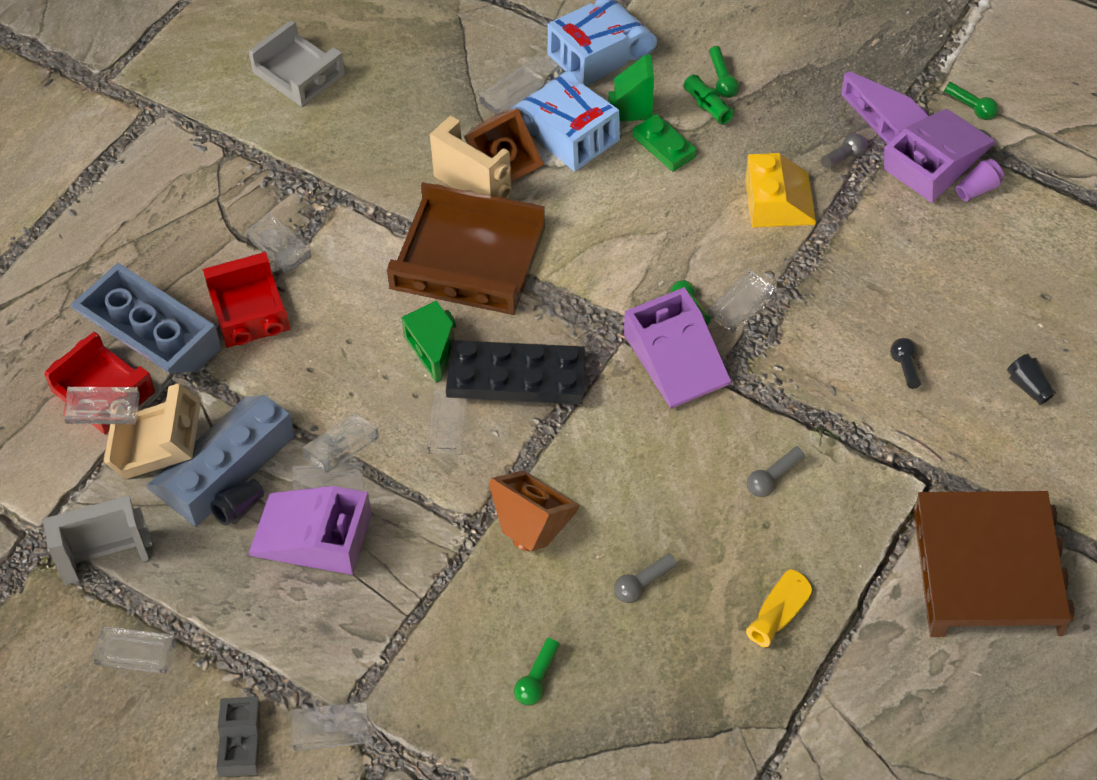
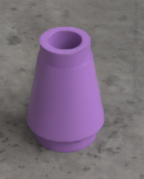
(981, 179)

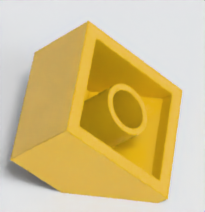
(778, 192)

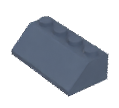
(149, 321)
(224, 457)

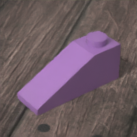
(880, 106)

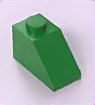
(634, 91)
(430, 336)

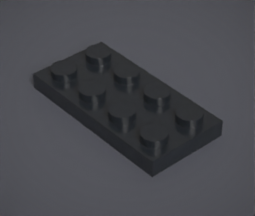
(516, 372)

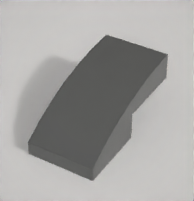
(238, 736)

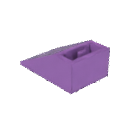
(935, 153)
(675, 347)
(314, 528)

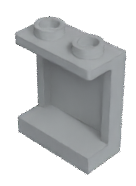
(295, 64)
(95, 533)

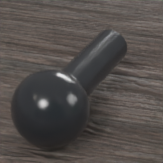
(905, 351)

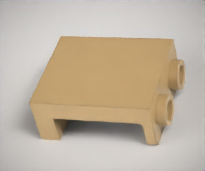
(467, 167)
(159, 437)

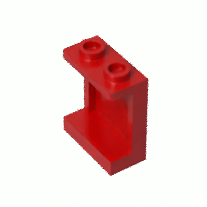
(246, 299)
(96, 366)

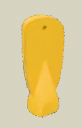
(780, 607)

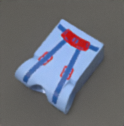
(597, 40)
(570, 120)

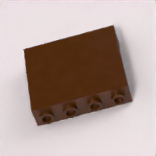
(468, 249)
(991, 560)

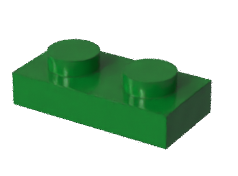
(664, 142)

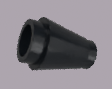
(1031, 378)
(236, 502)

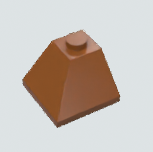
(507, 132)
(530, 509)

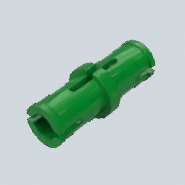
(708, 99)

